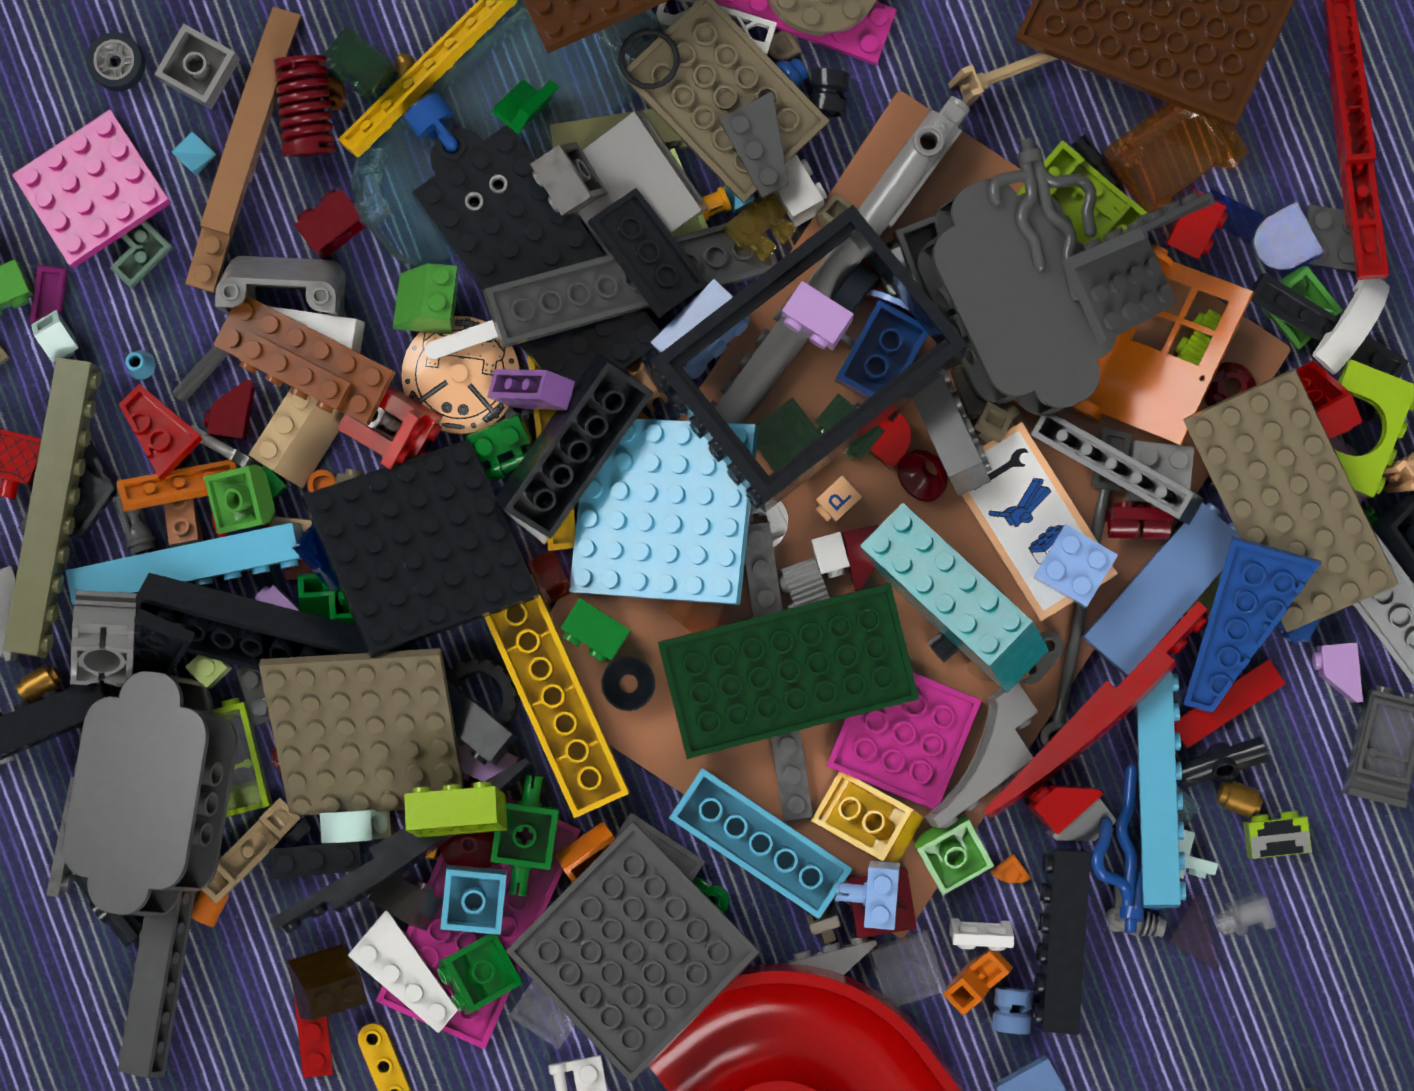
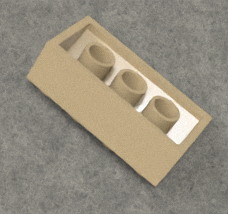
(297, 438)

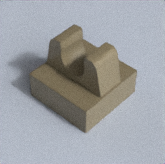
(993, 423)
(824, 925)

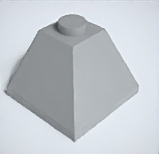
(1087, 825)

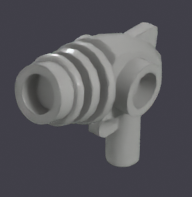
(1148, 925)

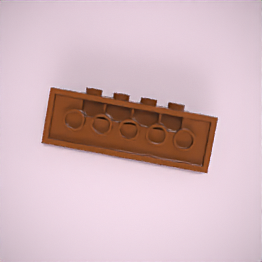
(304, 360)

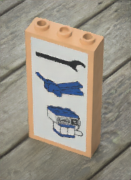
(1025, 514)

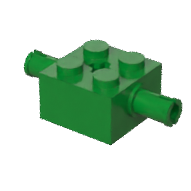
(539, 850)

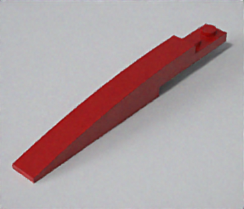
(1355, 139)
(1101, 713)

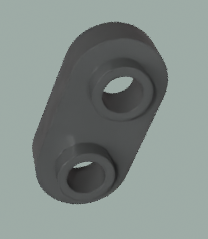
(1048, 659)

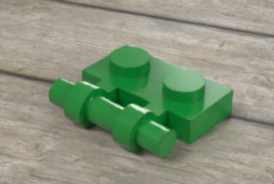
(498, 439)

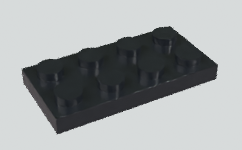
(647, 252)

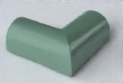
(145, 252)

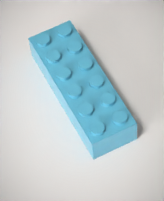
(760, 843)

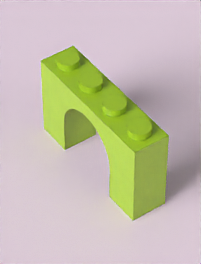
(1392, 401)

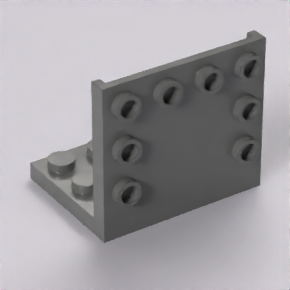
(1121, 276)

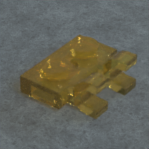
(754, 221)

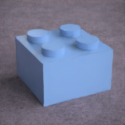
(1075, 566)

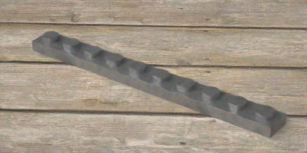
(787, 747)

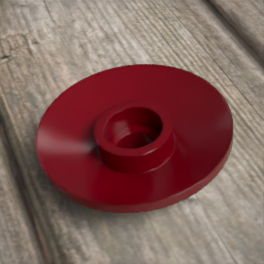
(455, 853)

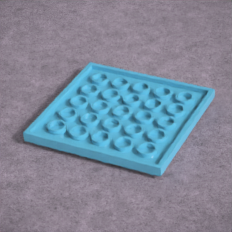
(663, 519)

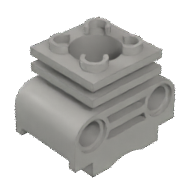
(103, 637)

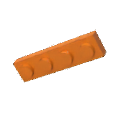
(177, 486)

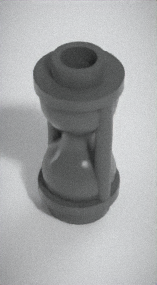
(137, 532)

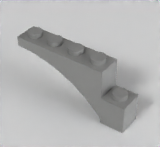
(996, 758)

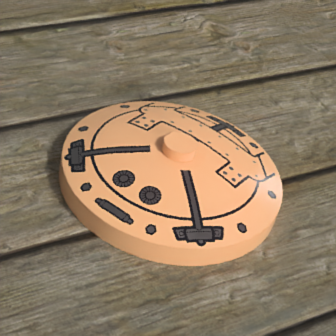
(458, 382)

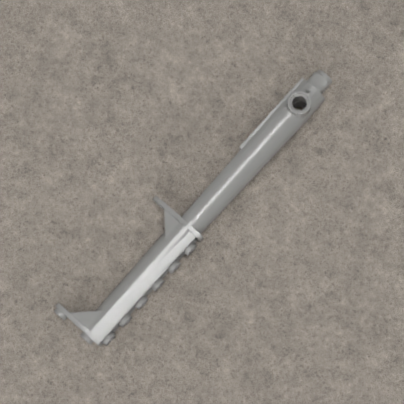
(881, 211)

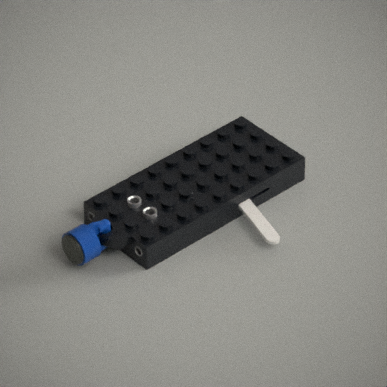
(506, 231)

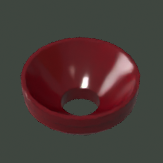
(1228, 371)
(918, 480)

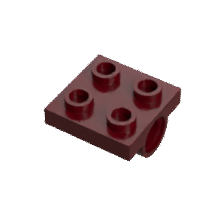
(1124, 519)

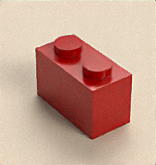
(1194, 231)

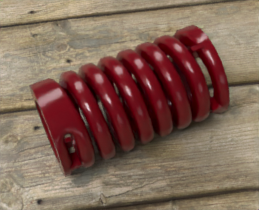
(297, 109)

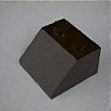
(325, 983)

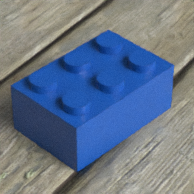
(881, 350)

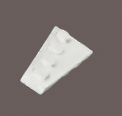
(402, 971)

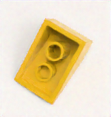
(867, 818)

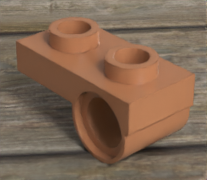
(182, 523)

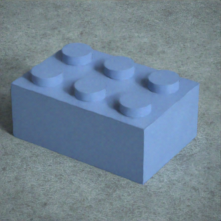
(697, 310)

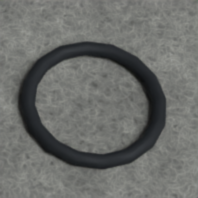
(633, 36)

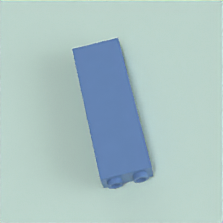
(1162, 590)

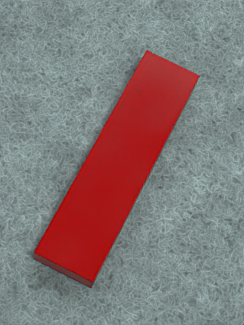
(1242, 695)

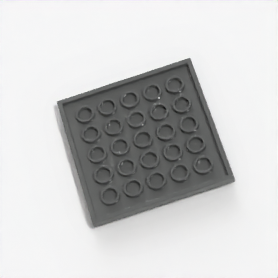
(633, 952)

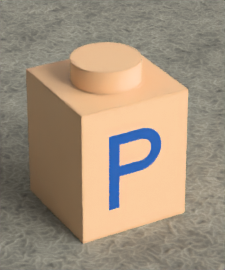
(837, 500)

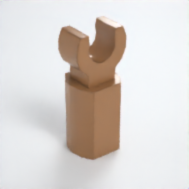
(642, 373)

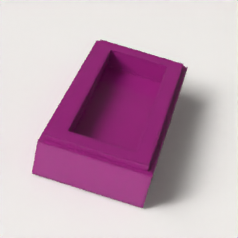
(48, 292)

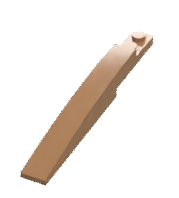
(241, 152)

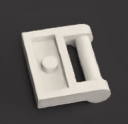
(972, 934)
(587, 1072)

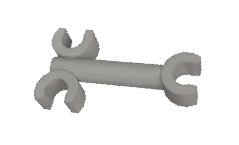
(225, 450)

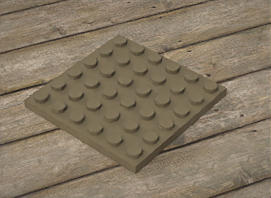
(361, 729)

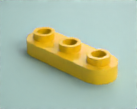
(382, 1051)

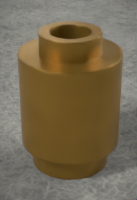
(38, 683)
(1239, 798)

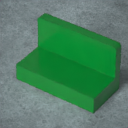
(524, 104)

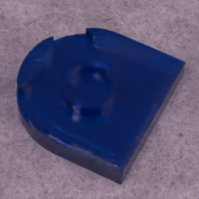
(1286, 240)

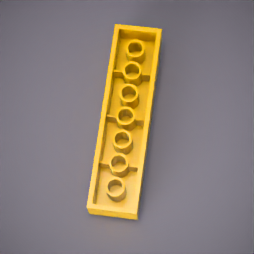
(557, 706)

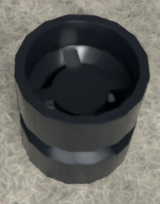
(829, 90)

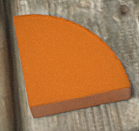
(1010, 871)

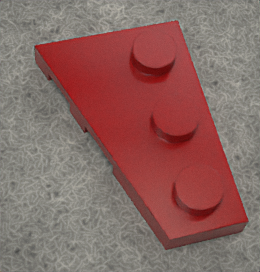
(159, 430)

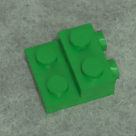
(478, 973)

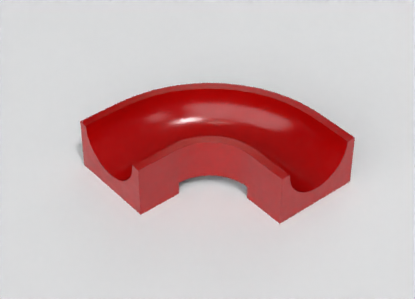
(802, 1033)

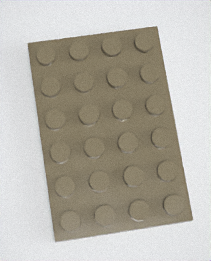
(715, 77)

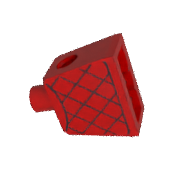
(17, 461)

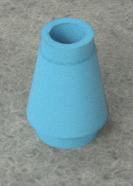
(146, 365)

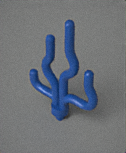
(1131, 884)

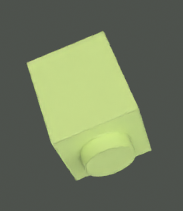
(208, 670)

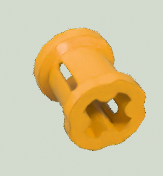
(716, 202)

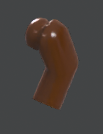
(337, 92)

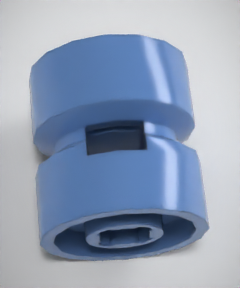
(1012, 1021)

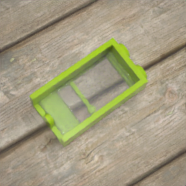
(249, 782)

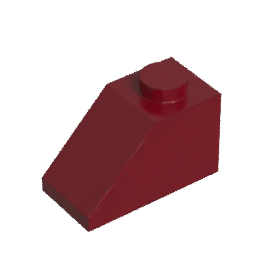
(232, 412)
(860, 565)

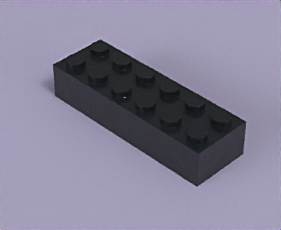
(574, 446)
(1062, 940)

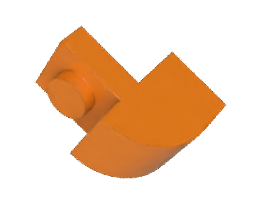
(976, 979)

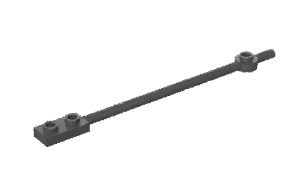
(1122, 442)

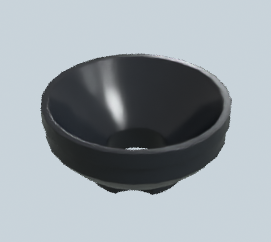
(611, 683)

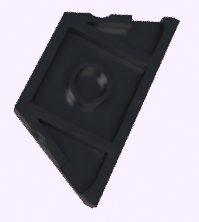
(95, 494)

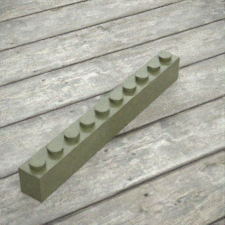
(52, 508)

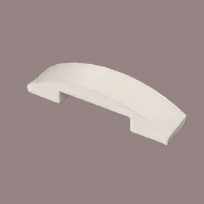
(1353, 325)

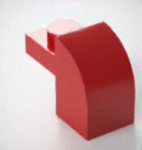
(893, 442)

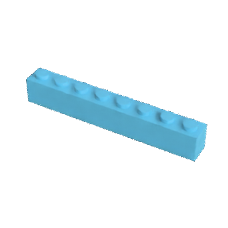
(193, 562)
(1160, 797)

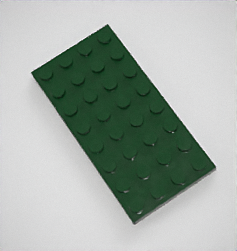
(788, 670)

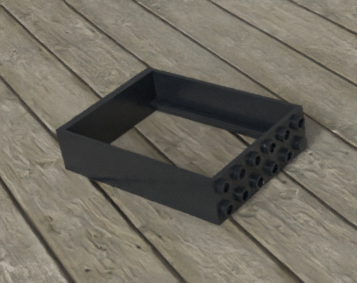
(723, 443)

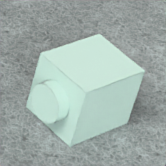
(55, 336)

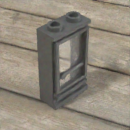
(1383, 749)

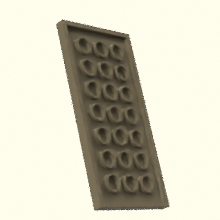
(1292, 492)

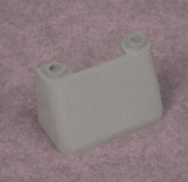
(320, 278)

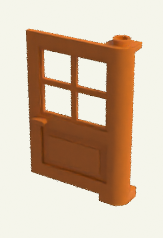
(1153, 387)

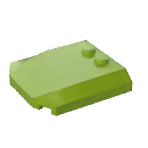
(1112, 206)

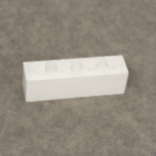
(341, 329)

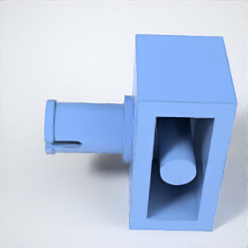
(877, 894)

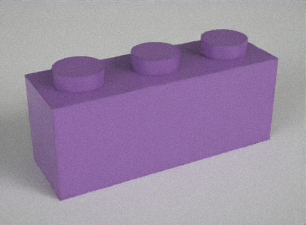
(531, 389)

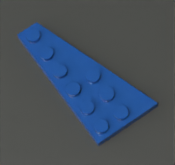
(1248, 604)

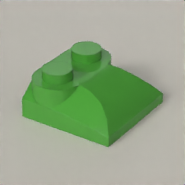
(1306, 284)
(240, 498)
(953, 854)

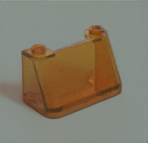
(1171, 153)

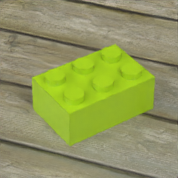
(455, 810)

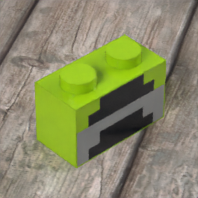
(1277, 836)

